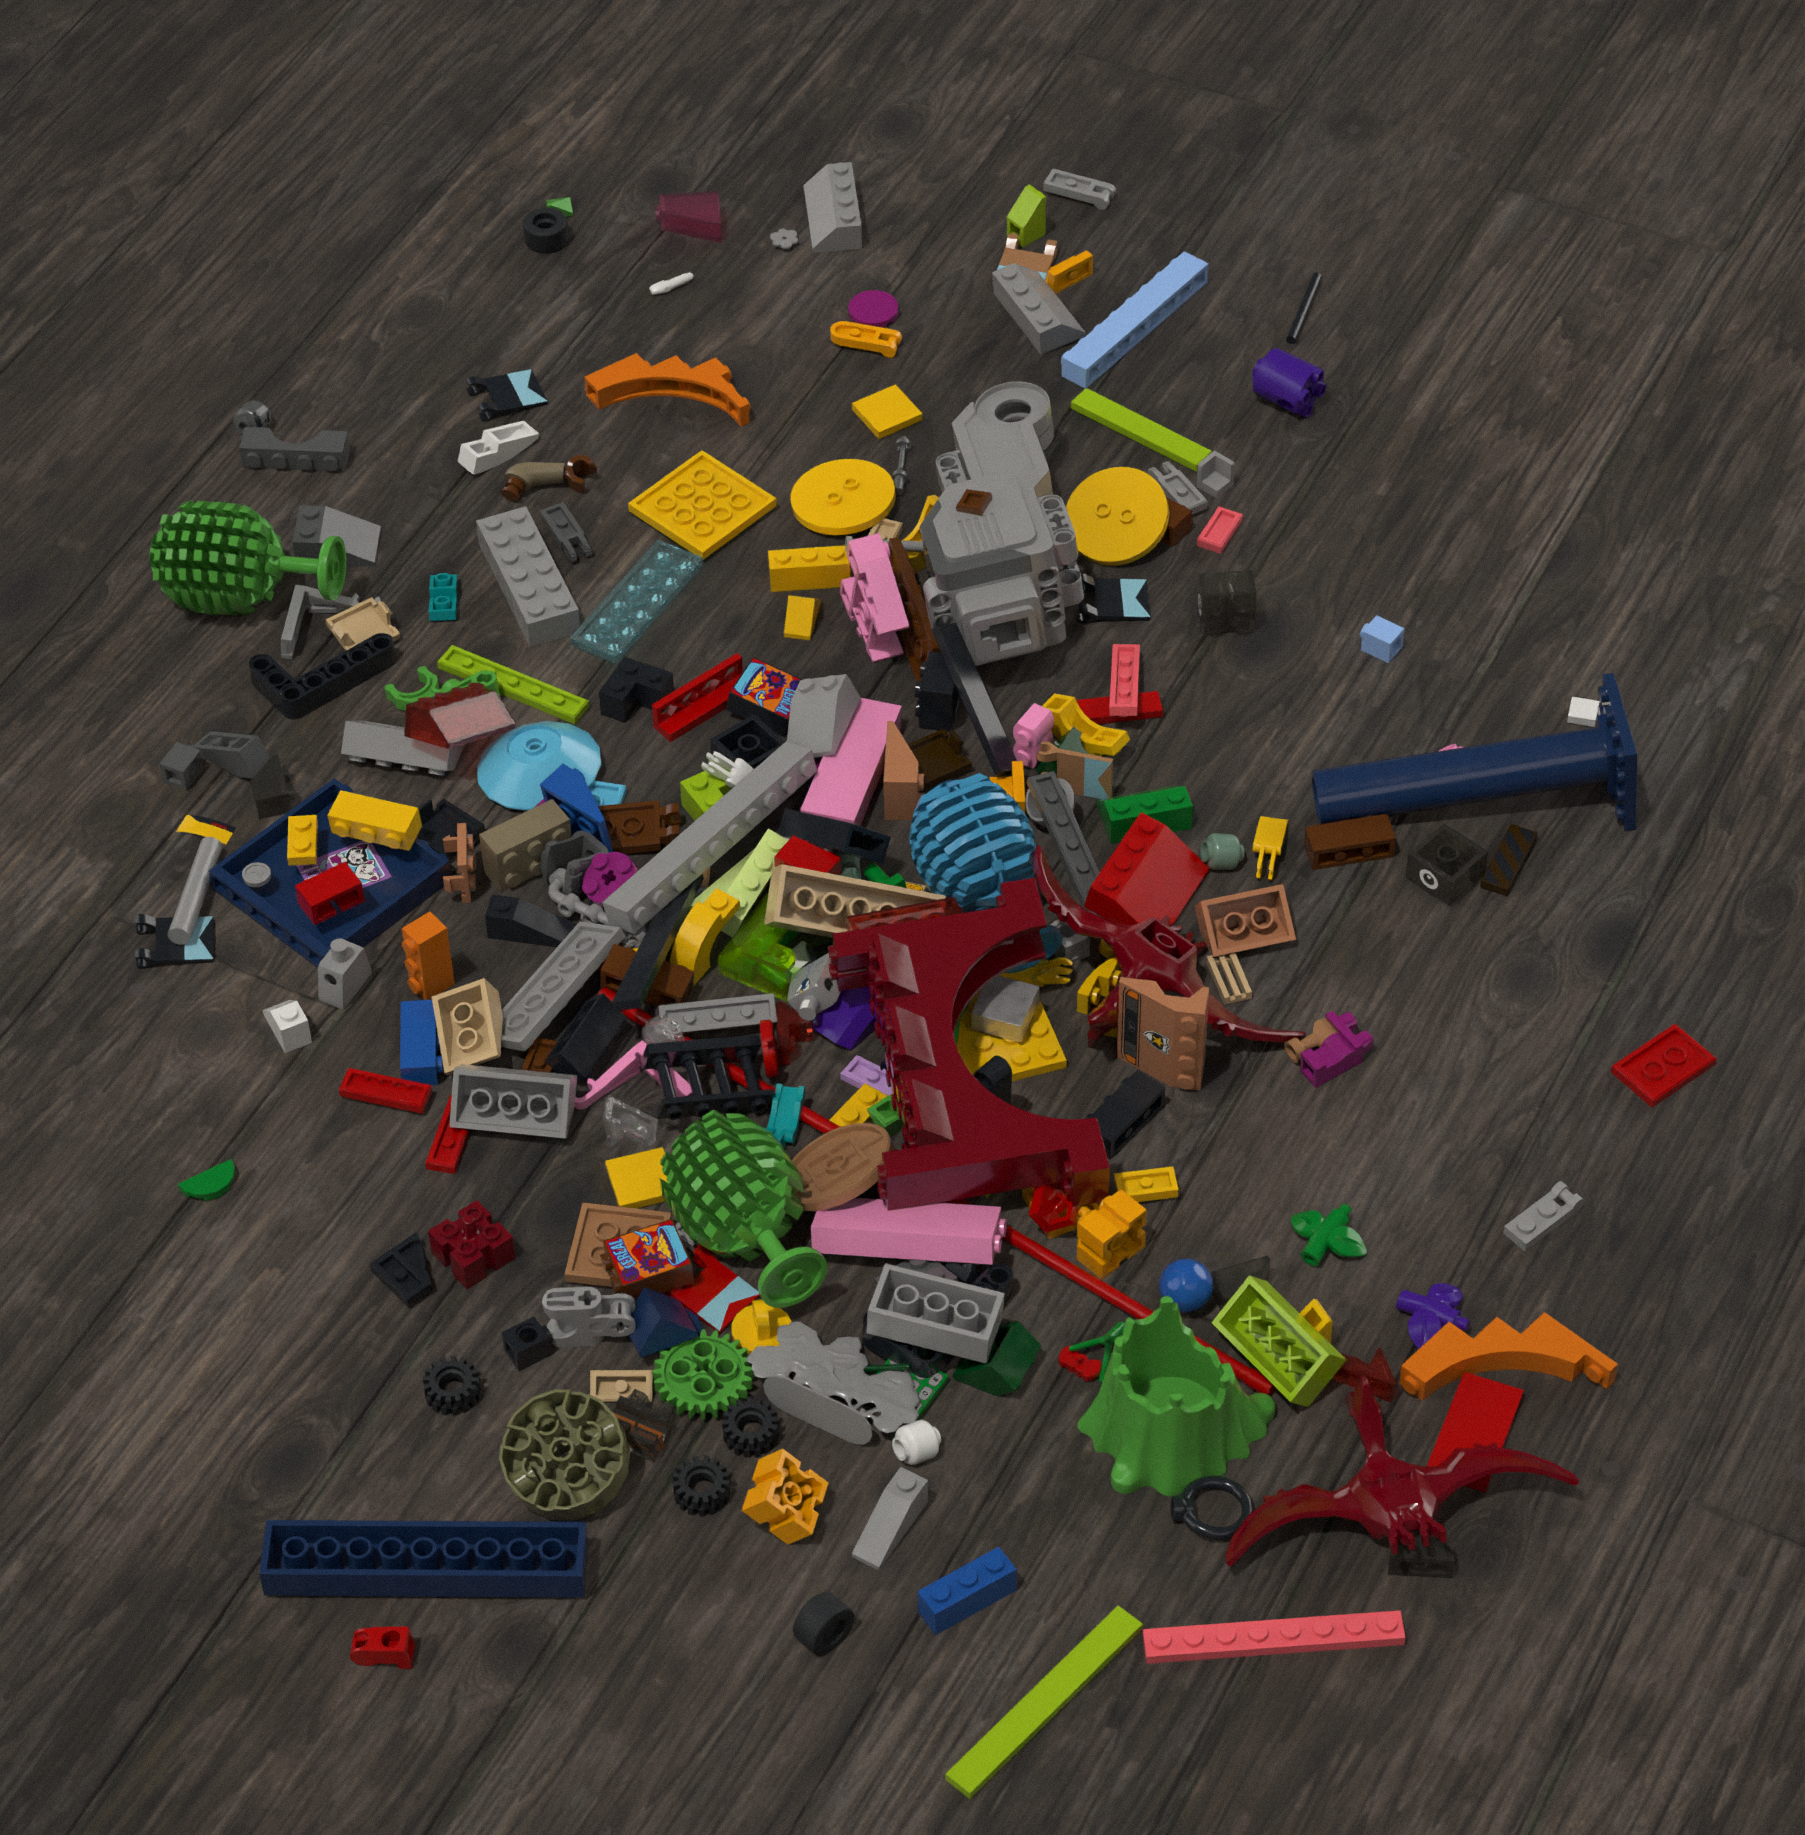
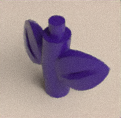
(1431, 1311)

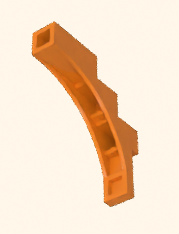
(636, 379)

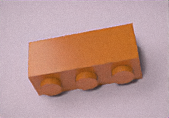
(427, 956)

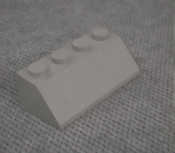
(833, 209)
(1035, 308)
(389, 745)
(512, 1100)

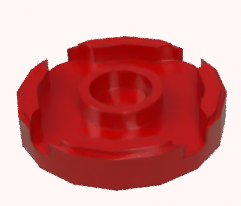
(769, 1048)

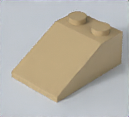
(468, 1024)

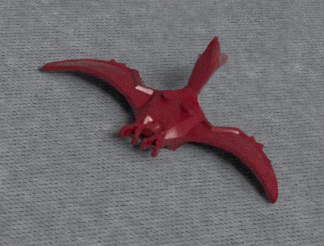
(1145, 953)
(1388, 1493)

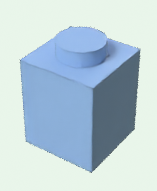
(1382, 639)

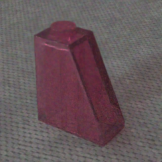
(691, 214)

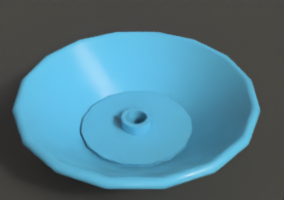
(527, 755)

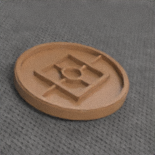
(841, 1165)

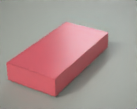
(1219, 530)

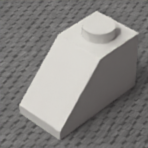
(289, 1025)

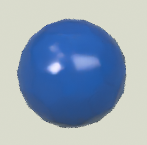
(1187, 1284)

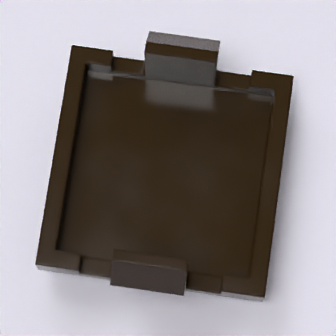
(940, 757)

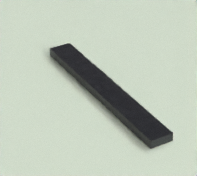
(654, 950)

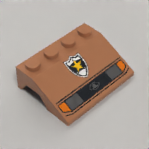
(1163, 1032)

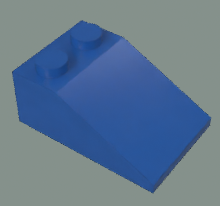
(575, 799)

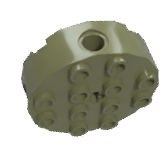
(586, 1476)

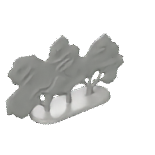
(832, 1371)

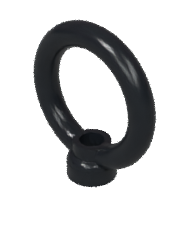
(1183, 1508)

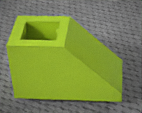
(1028, 216)

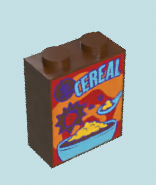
(648, 1259)

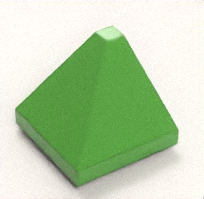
(561, 204)

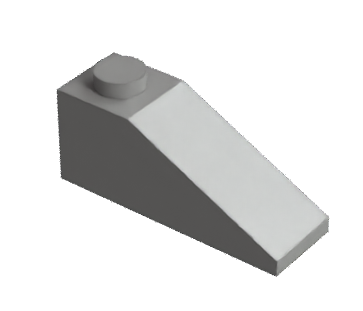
(891, 1518)

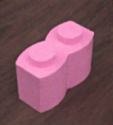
(1030, 732)

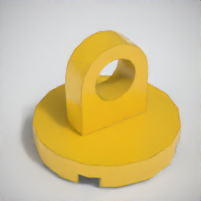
(758, 1325)

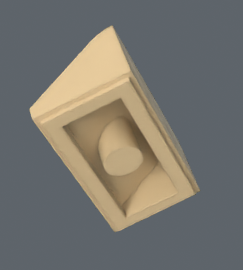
(612, 1384)

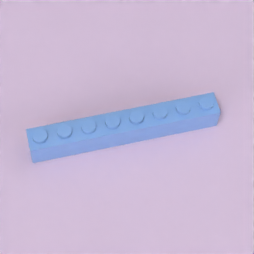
(1134, 319)

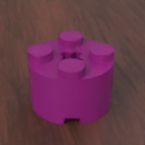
(606, 875)

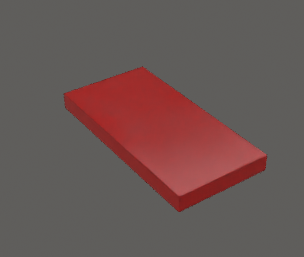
(1478, 1415)

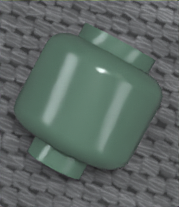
(1221, 851)

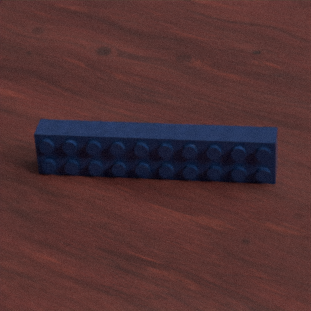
(424, 1558)

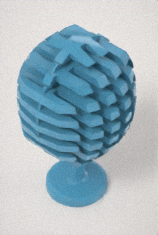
(969, 841)

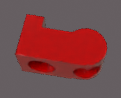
(383, 1646)

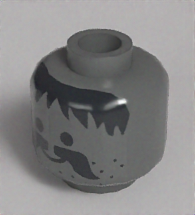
(252, 415)

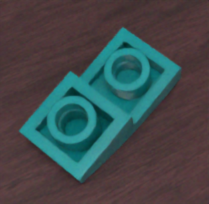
(443, 597)

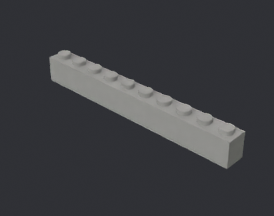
(709, 837)

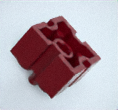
(471, 1244)

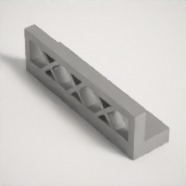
(721, 1013)

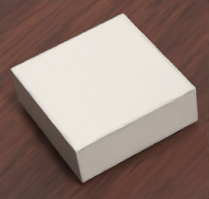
(1583, 711)

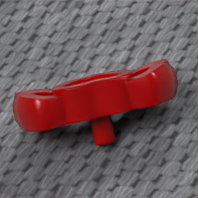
(1080, 1364)

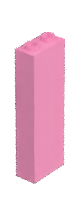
(850, 776)
(916, 1232)

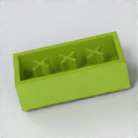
(1278, 1341)

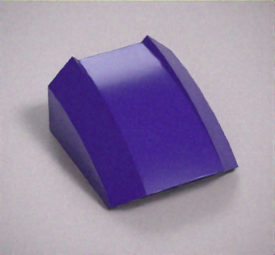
(847, 1019)

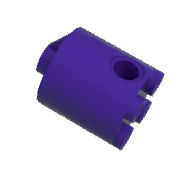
(1288, 381)

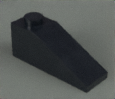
(524, 923)

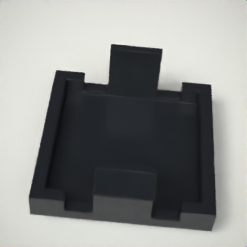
(443, 822)

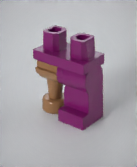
(1337, 1048)

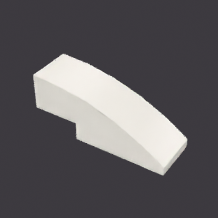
(496, 446)

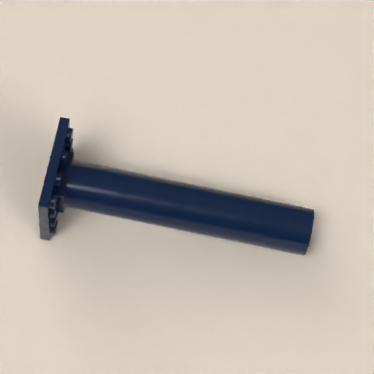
(1491, 771)

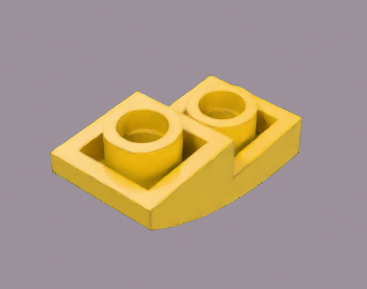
(1098, 983)

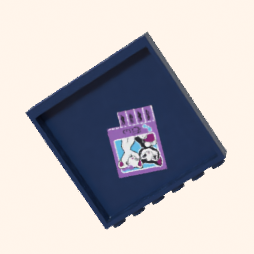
(390, 878)

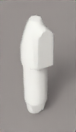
(666, 286)

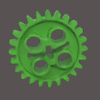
(703, 1374)

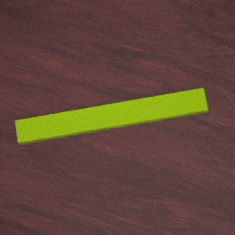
(1043, 1702)

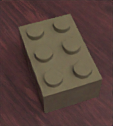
(515, 847)

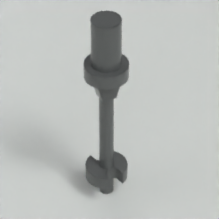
(900, 476)

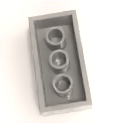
(935, 1313)

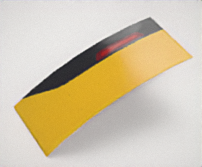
(207, 828)

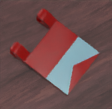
(715, 1293)

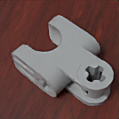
(585, 1316)

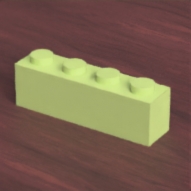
(747, 879)

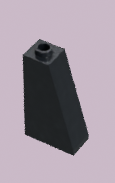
(835, 835)

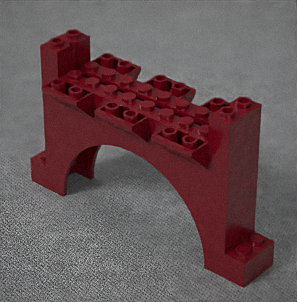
(954, 1129)

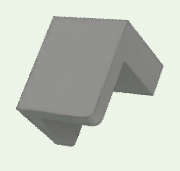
(1215, 474)

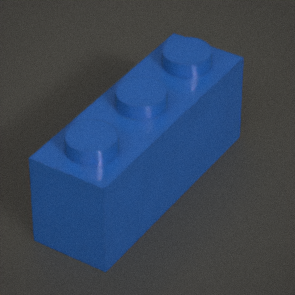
(419, 1043)
(967, 1590)

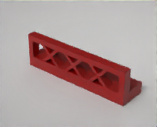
(701, 703)
(1048, 1205)

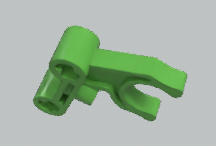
(400, 699)

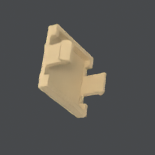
(361, 622)

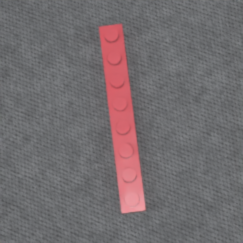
(1273, 1637)

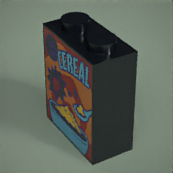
(764, 692)

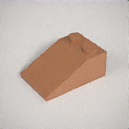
(900, 777)

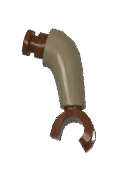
(531, 474)

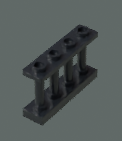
(702, 1052)

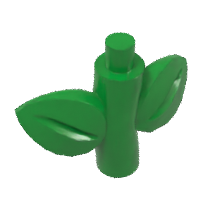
(1327, 1233)

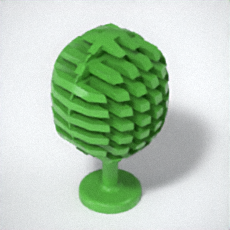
(229, 557)
(736, 1196)

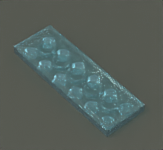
(636, 601)

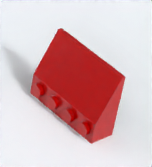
(1146, 876)

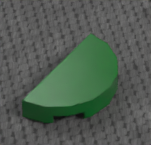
(210, 1183)

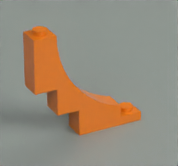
(1541, 1348)

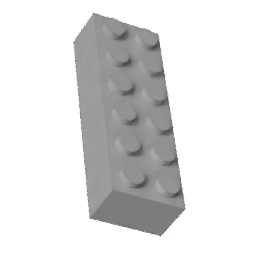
(528, 576)

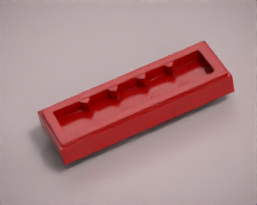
(385, 1090)

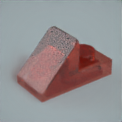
(790, 1029)
(1377, 1374)

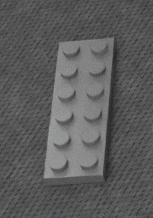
(556, 982)

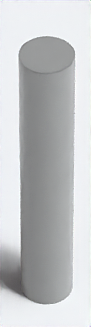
(194, 891)

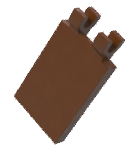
(641, 825)

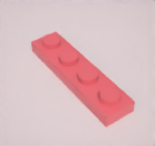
(1124, 680)

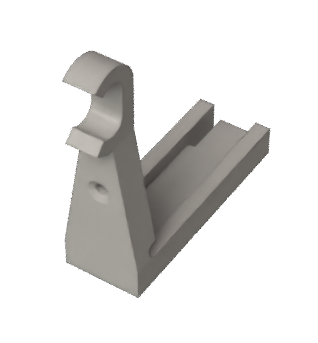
(309, 599)

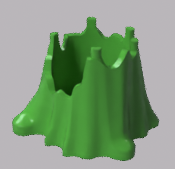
(1171, 1407)

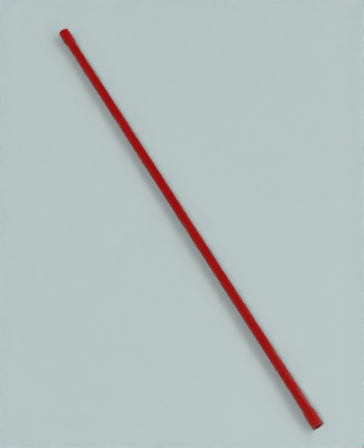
(1250, 1377)

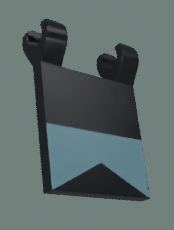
(508, 393)
(1115, 600)
(198, 950)

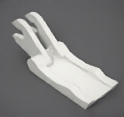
(738, 769)

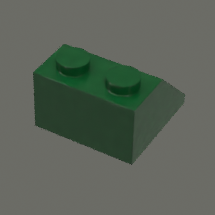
(1007, 1363)

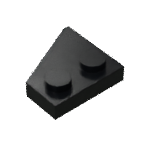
(404, 1270)

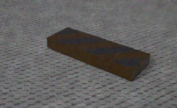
(1508, 859)

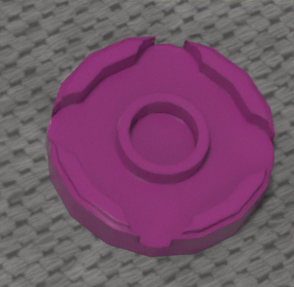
(873, 308)

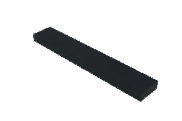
(975, 697)

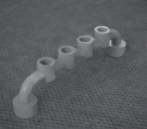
(592, 914)

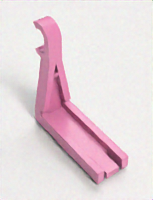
(624, 1070)

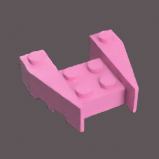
(874, 597)

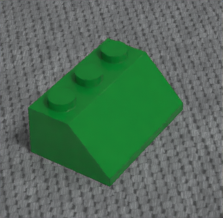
(1166, 805)

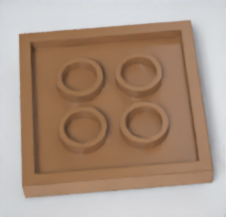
(599, 1224)

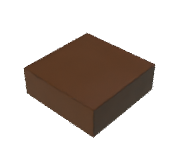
(974, 502)

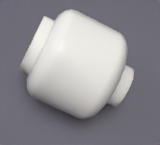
(916, 1442)

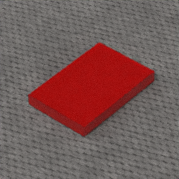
(1663, 1065)

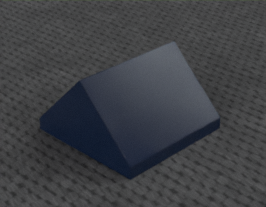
(659, 1323)

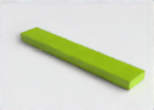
(1140, 429)
(516, 685)

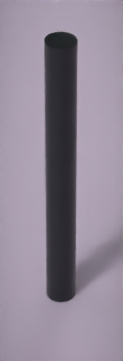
(1304, 308)

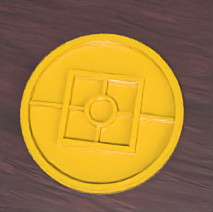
(843, 496)
(1118, 515)

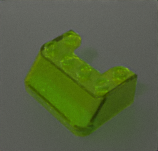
(756, 957)

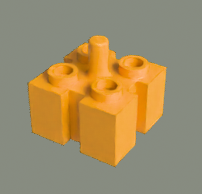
(1110, 1233)
(785, 1496)

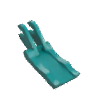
(786, 1113)

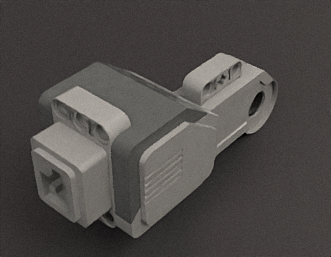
(1016, 563)

